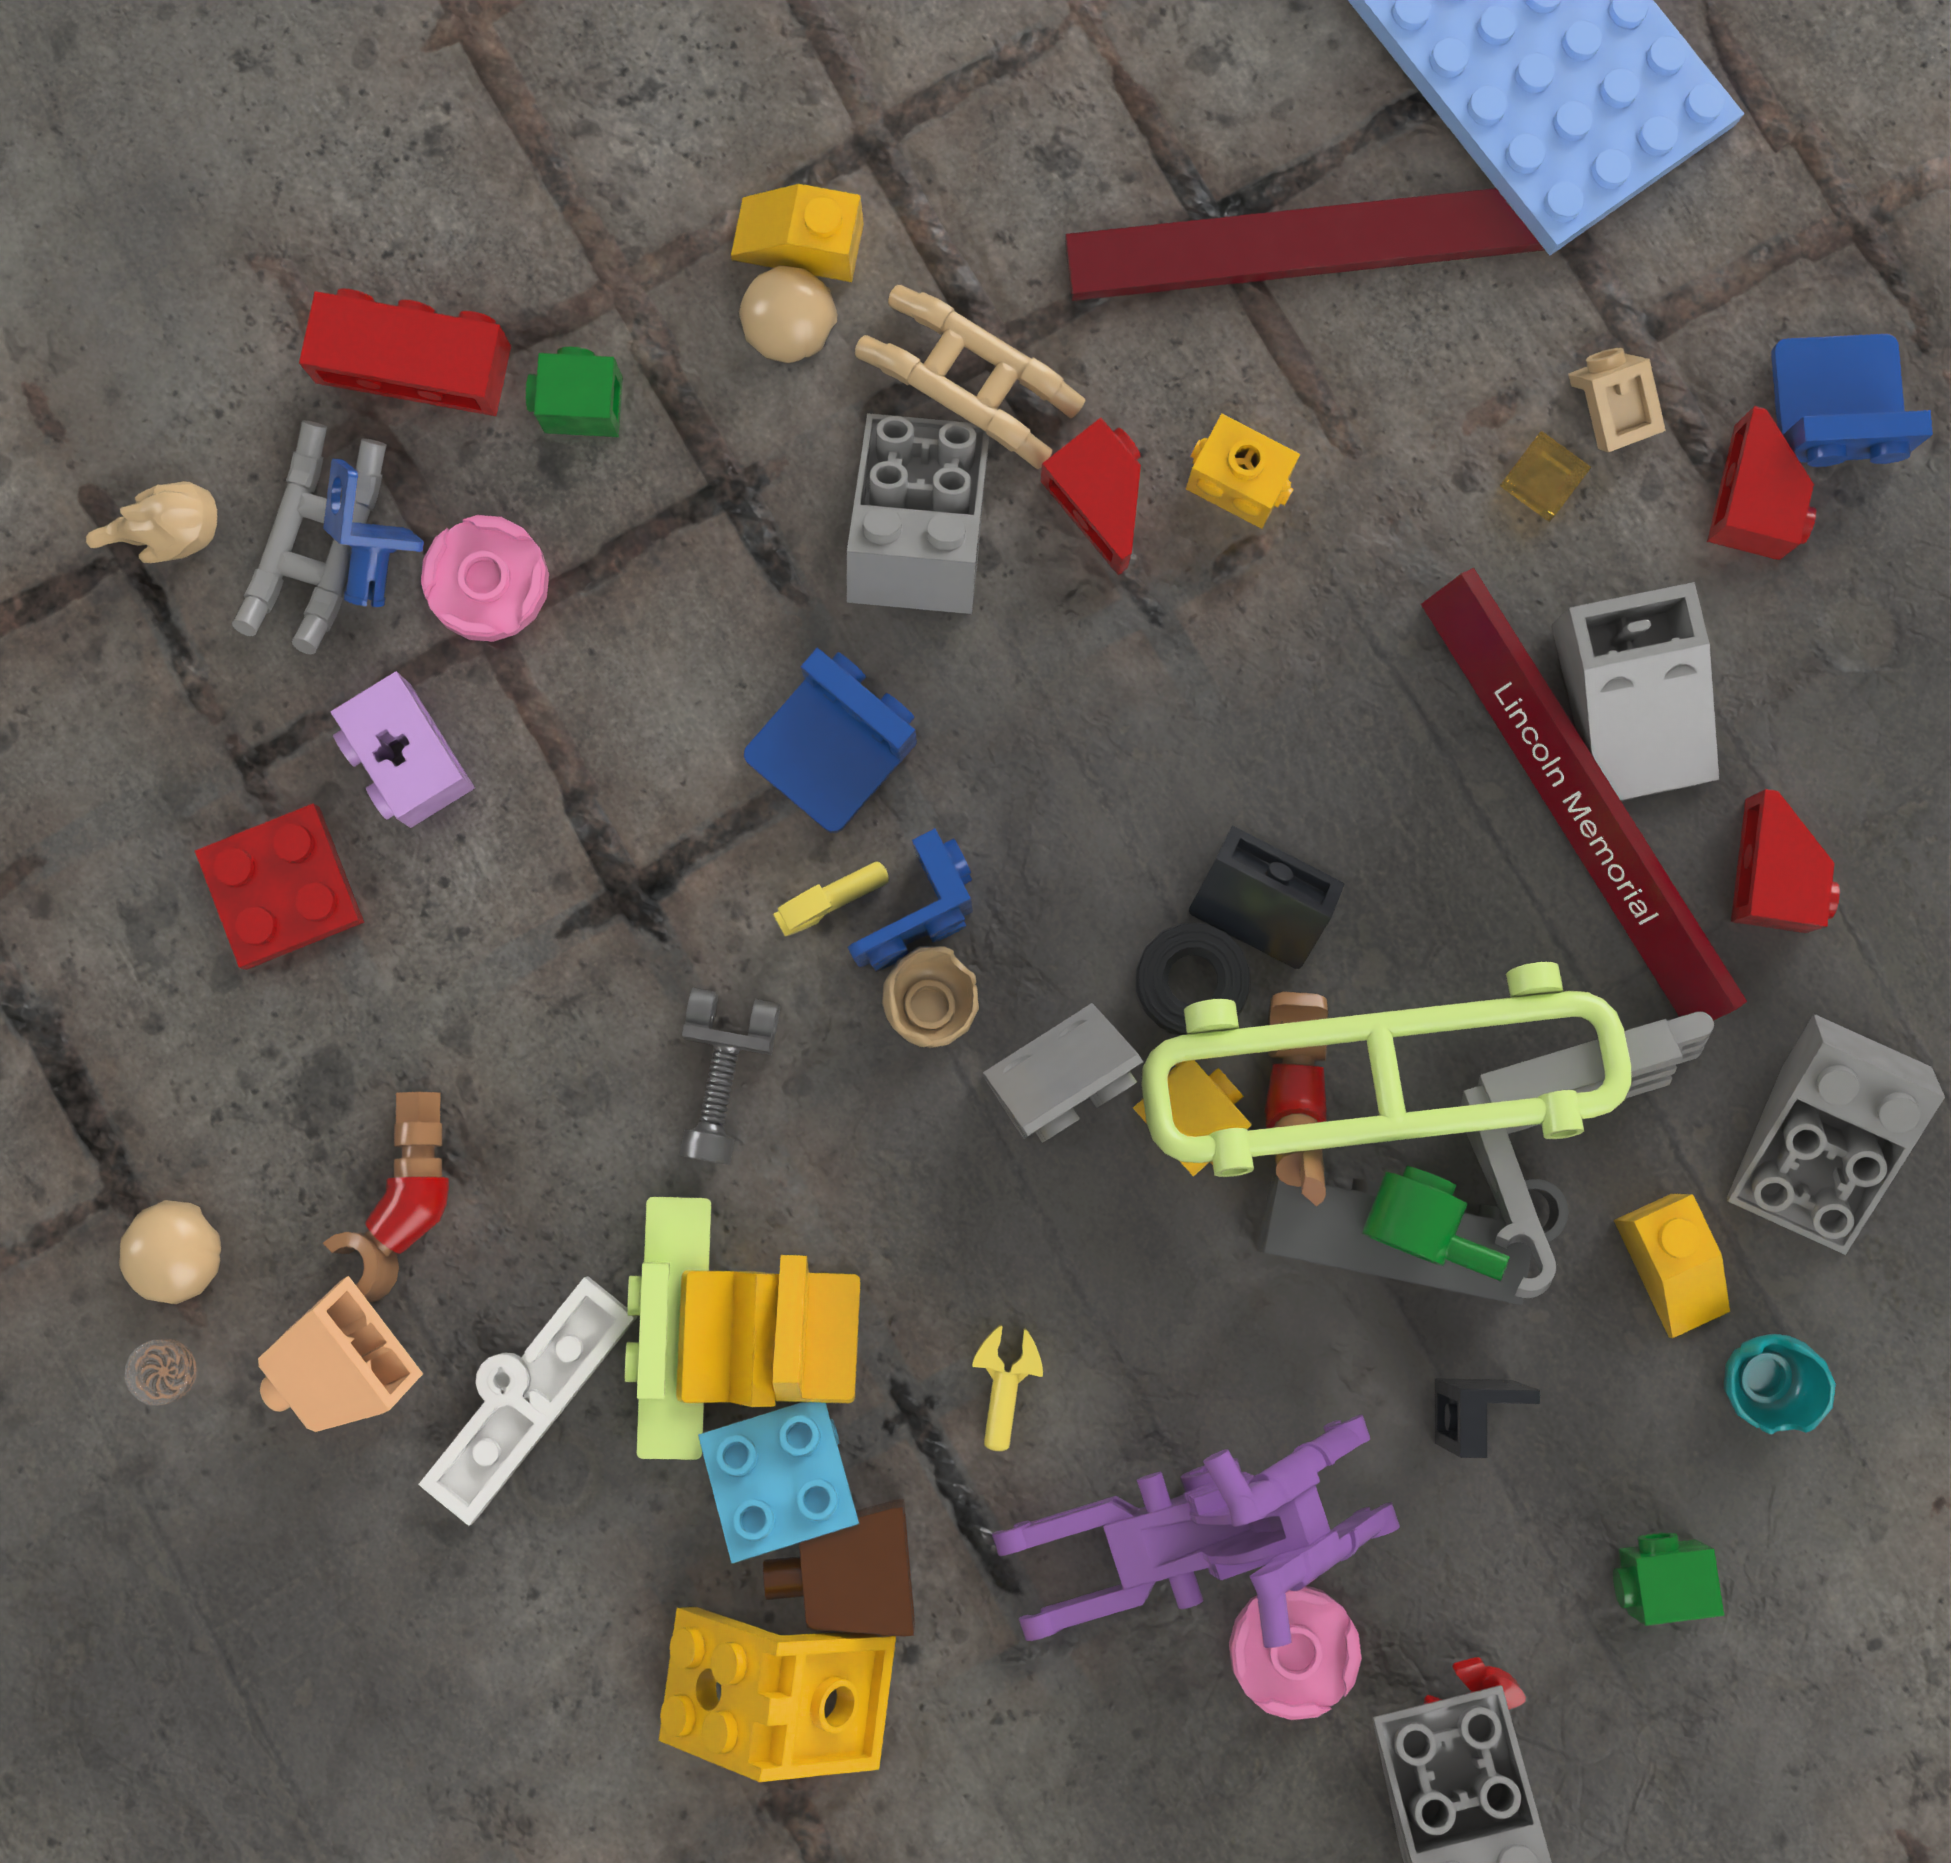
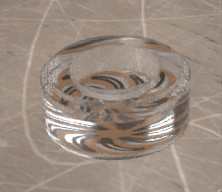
(160, 1371)

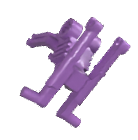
(1218, 1524)

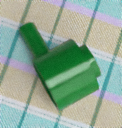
(1422, 1219)

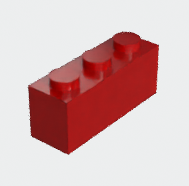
(405, 351)

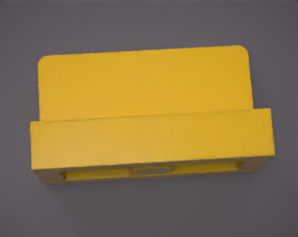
(815, 1334)
(727, 1337)

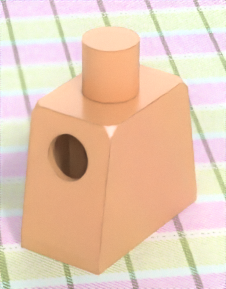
(337, 1363)

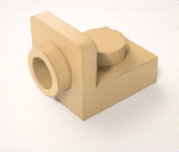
(1620, 398)

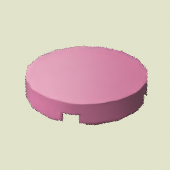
(485, 578)
(1310, 1671)

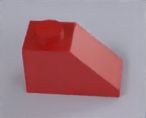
(1098, 488)
(1762, 492)
(1781, 870)

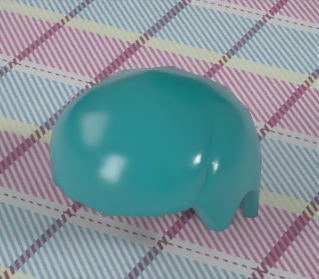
(1779, 1384)

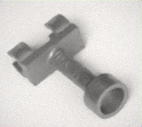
(709, 1139)

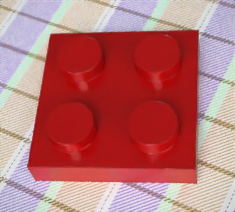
(279, 886)

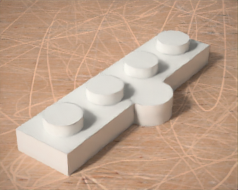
(525, 1399)

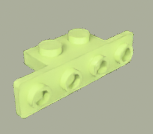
(674, 1242)

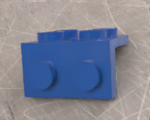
(1845, 400)
(832, 742)
(947, 875)

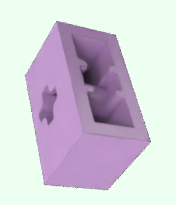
(394, 714)

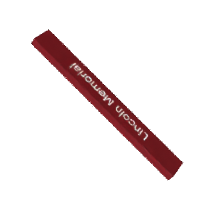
(1581, 799)

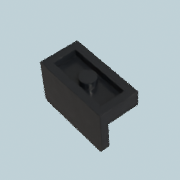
(1266, 898)
(1463, 1411)

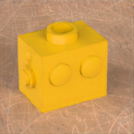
(1247, 491)
(1201, 1104)

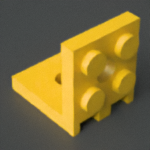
(775, 1697)

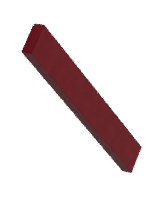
(1294, 243)

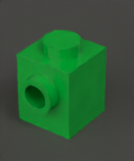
(576, 393)
(1668, 1580)

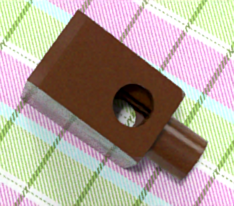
(852, 1576)

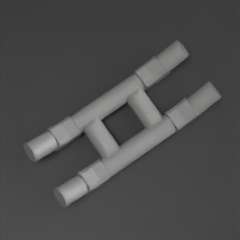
(278, 555)

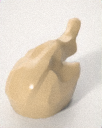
(167, 518)

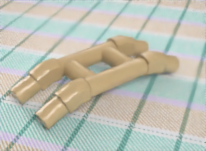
(979, 409)

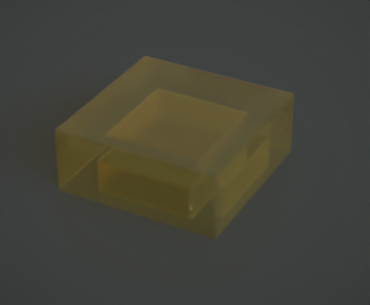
(1545, 476)

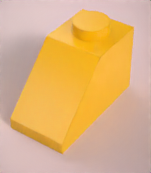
(801, 229)
(1677, 1261)

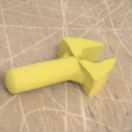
(816, 902)
(1005, 1385)

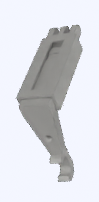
(1653, 1057)

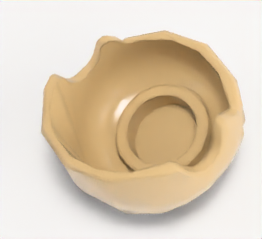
(787, 314)
(930, 997)
(170, 1252)

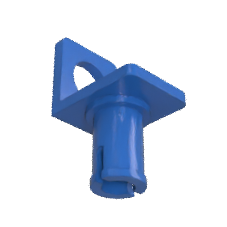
(369, 542)

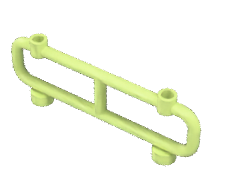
(1534, 996)

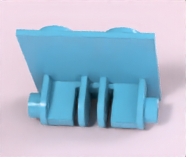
(778, 1479)

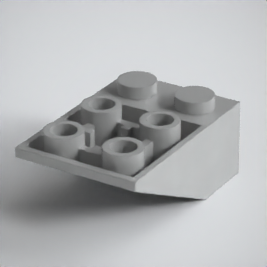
(917, 514)
(1642, 689)
(1062, 1069)
(1834, 1133)
(1459, 1782)

